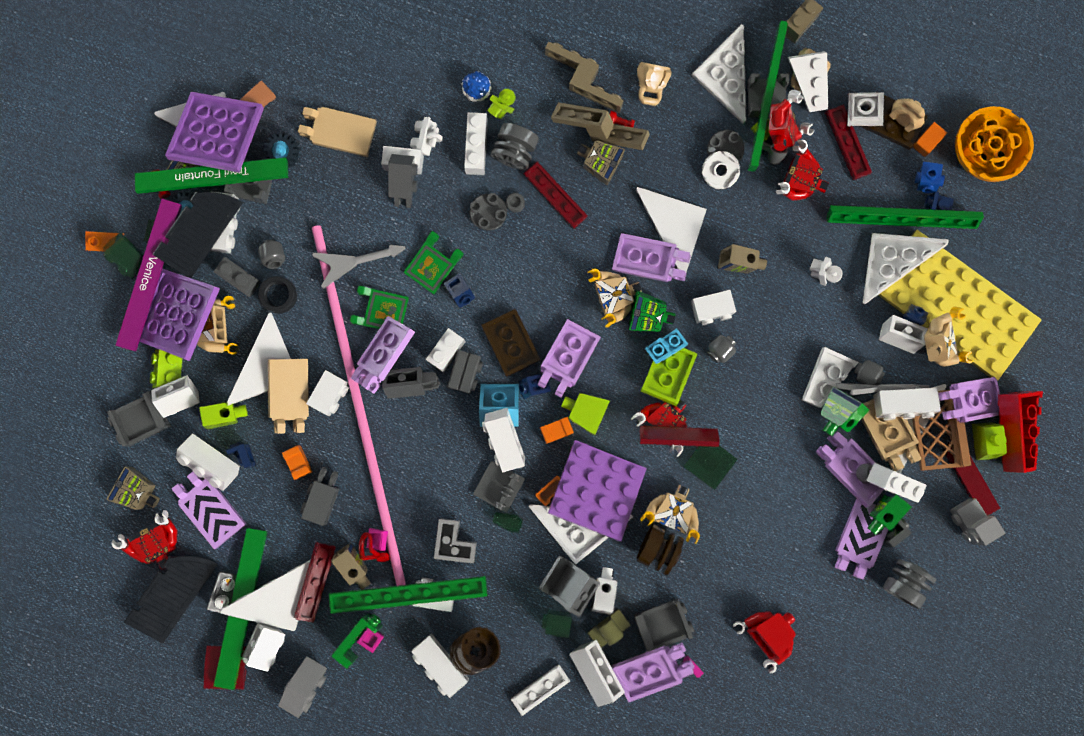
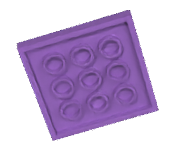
(214, 132)
(178, 314)
(597, 490)

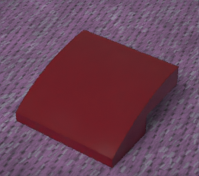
(211, 665)

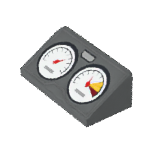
(222, 591)

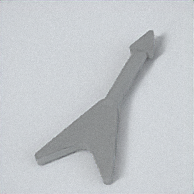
(342, 263)
(865, 388)

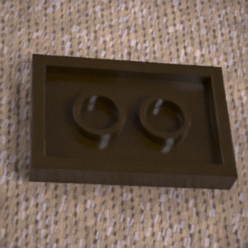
(892, 129)
(511, 342)

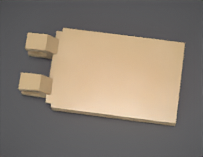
(339, 130)
(288, 393)
(891, 437)

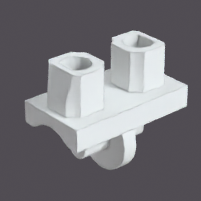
(428, 136)
(824, 270)

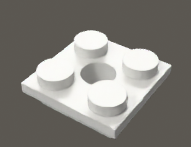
(858, 117)

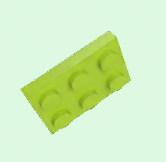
(669, 377)

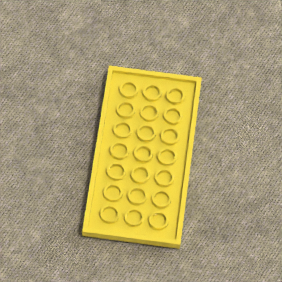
(993, 322)

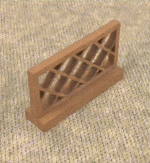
(958, 440)

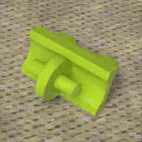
(501, 104)

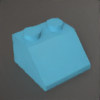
(497, 397)

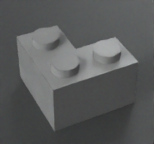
(975, 524)
(448, 545)
(302, 686)

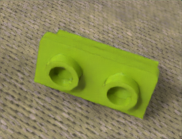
(166, 368)

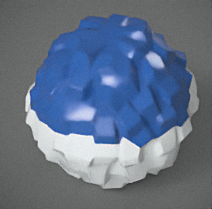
(476, 86)

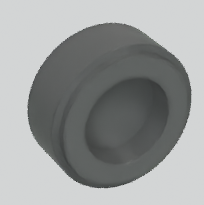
(515, 202)

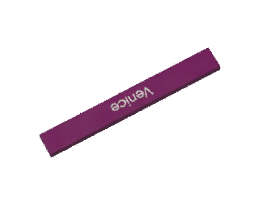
(147, 278)

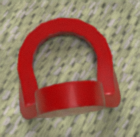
(381, 557)

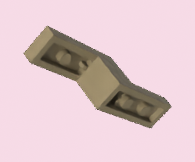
(584, 76)
(600, 126)

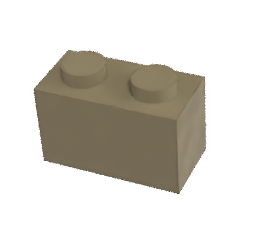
(802, 19)

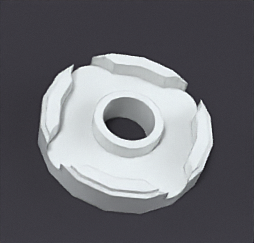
(710, 165)

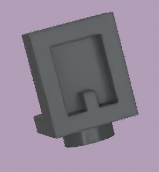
(895, 536)

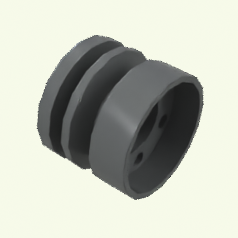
(514, 146)
(909, 583)

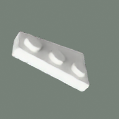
(811, 75)
(828, 371)

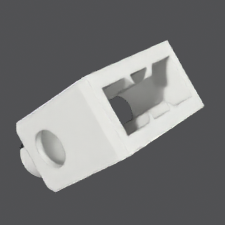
(602, 601)

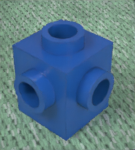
(929, 177)

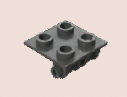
(498, 487)

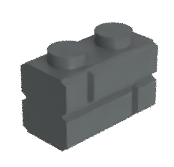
(237, 277)
(464, 372)

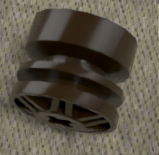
(660, 549)
(484, 647)

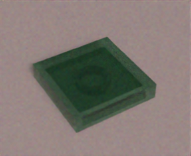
(710, 464)

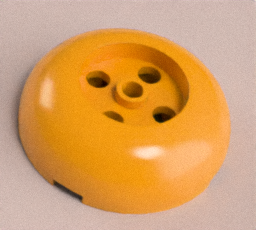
(1014, 141)

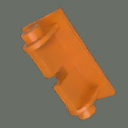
(97, 240)

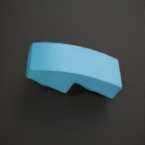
(666, 346)

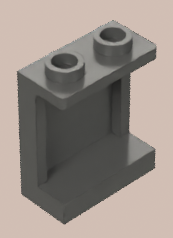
(137, 421)
(569, 585)
(663, 624)

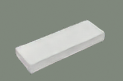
(540, 689)

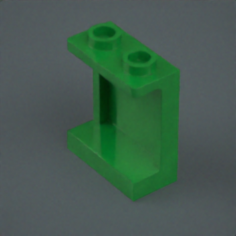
(343, 653)

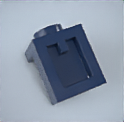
(938, 202)
(459, 290)
(915, 314)
(529, 386)
(245, 455)

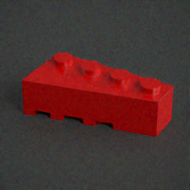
(1019, 418)

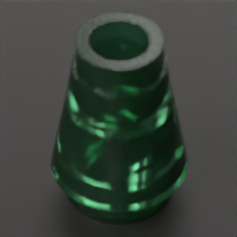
(508, 521)

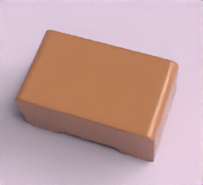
(259, 94)

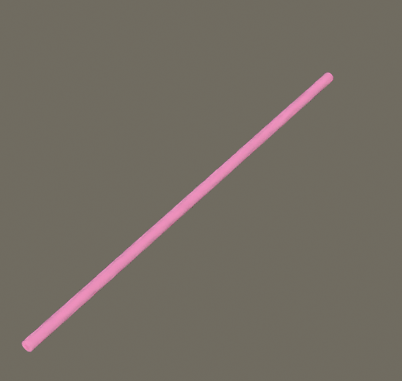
(360, 414)

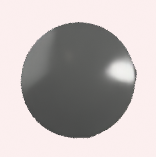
(727, 141)
(488, 211)

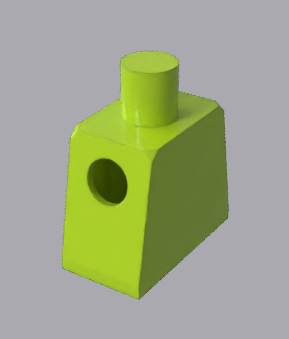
(586, 411)
(213, 415)
(989, 440)

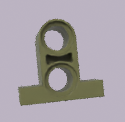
(610, 629)

